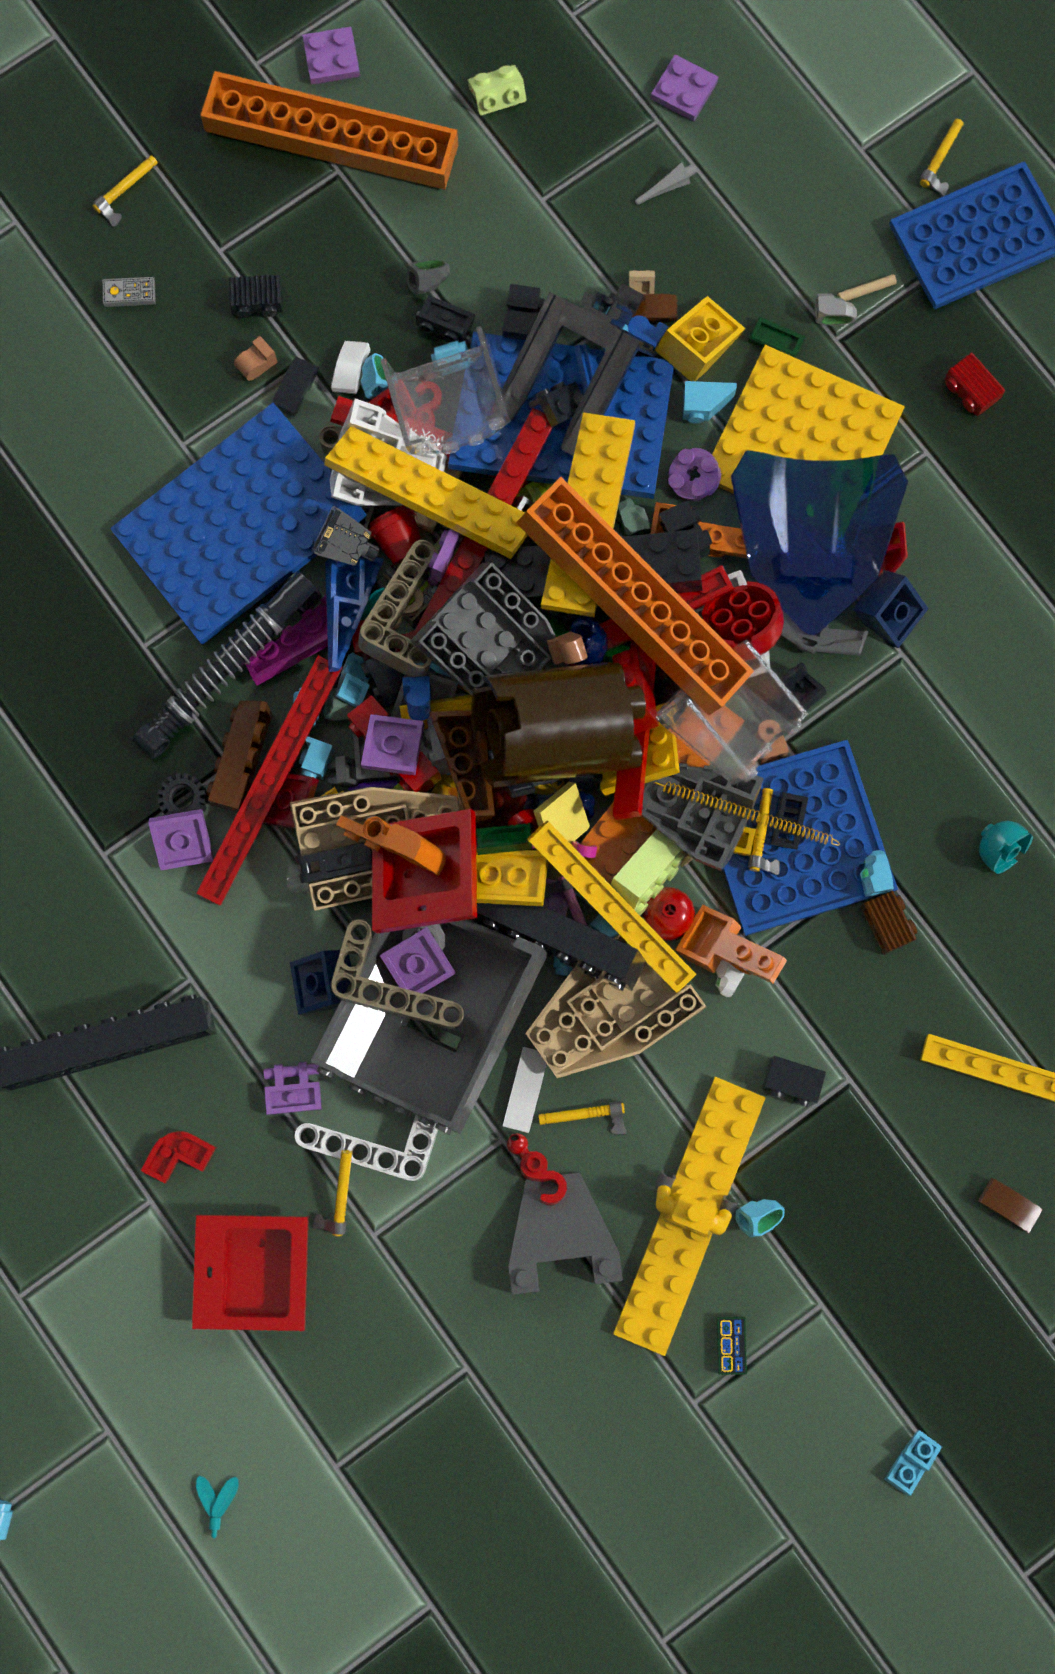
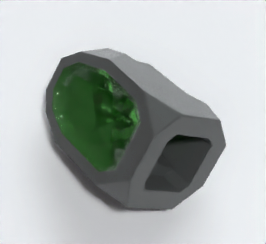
(426, 275)

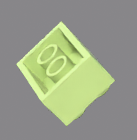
(648, 870)

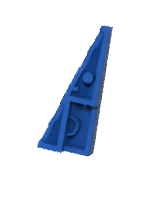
(345, 601)

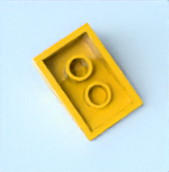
(699, 339)

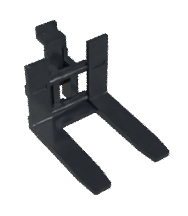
(592, 324)

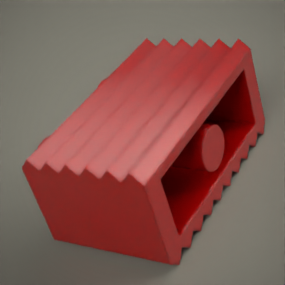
(974, 384)

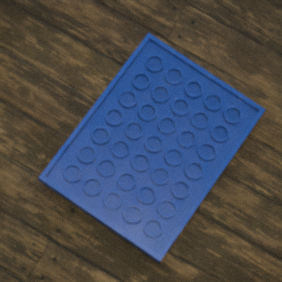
(640, 397)
(233, 523)

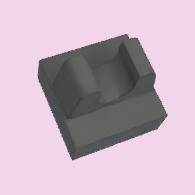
(345, 771)

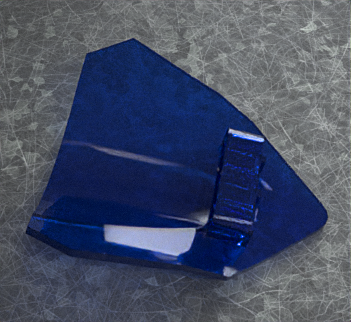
(817, 528)

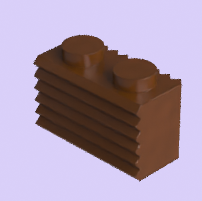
(889, 922)

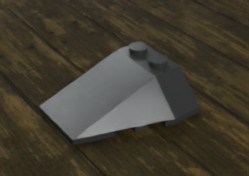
(696, 828)

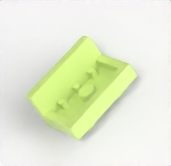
(498, 89)

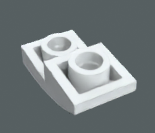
(349, 367)

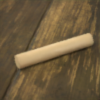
(868, 288)

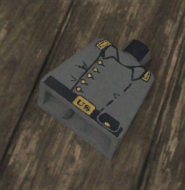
(344, 539)

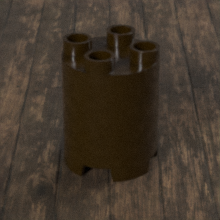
(558, 723)

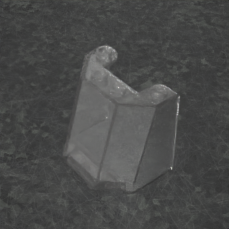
(449, 401)
(741, 729)

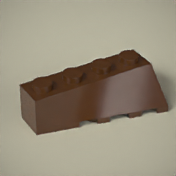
(464, 753)
(240, 755)

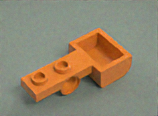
(724, 539)
(395, 840)
(715, 939)

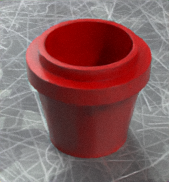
(395, 532)

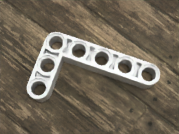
(371, 1161)

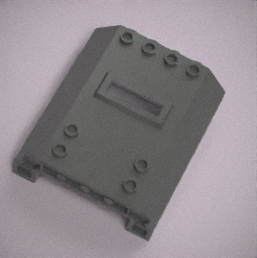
(412, 1069)

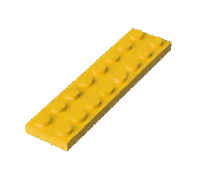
(598, 478)
(428, 491)

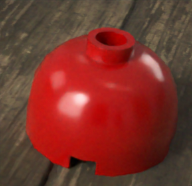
(665, 925)

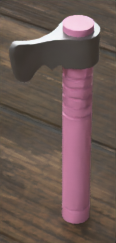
(564, 886)

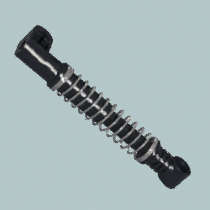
(267, 621)

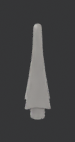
(675, 179)

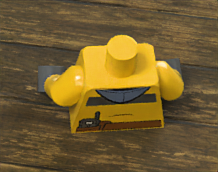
(691, 1213)

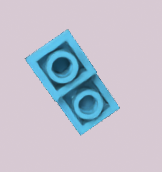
(913, 1462)

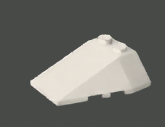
(376, 423)

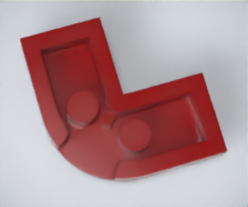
(177, 1147)

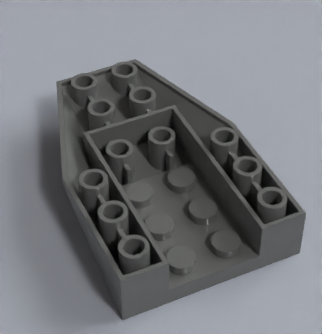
(487, 631)

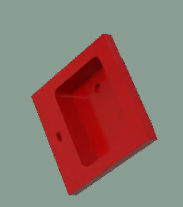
(406, 889)
(255, 1272)

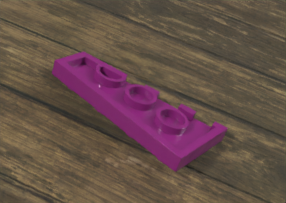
(293, 646)

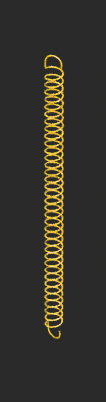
(784, 829)

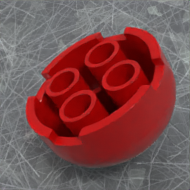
(748, 614)

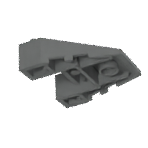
(560, 1232)

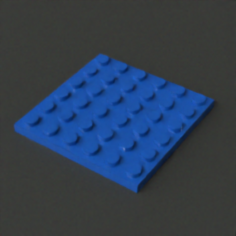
(815, 875)

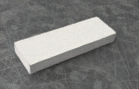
(525, 1091)

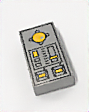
(129, 291)

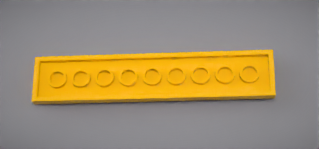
(674, 1252)

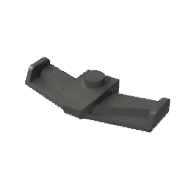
(826, 641)

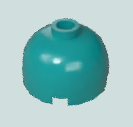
(1002, 843)

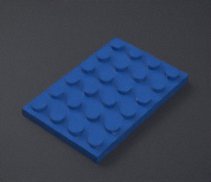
(977, 235)

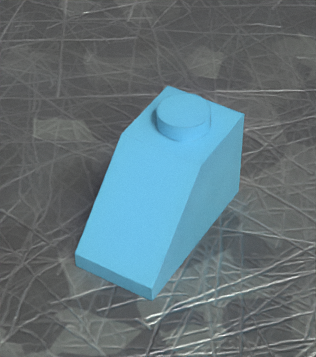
(705, 399)

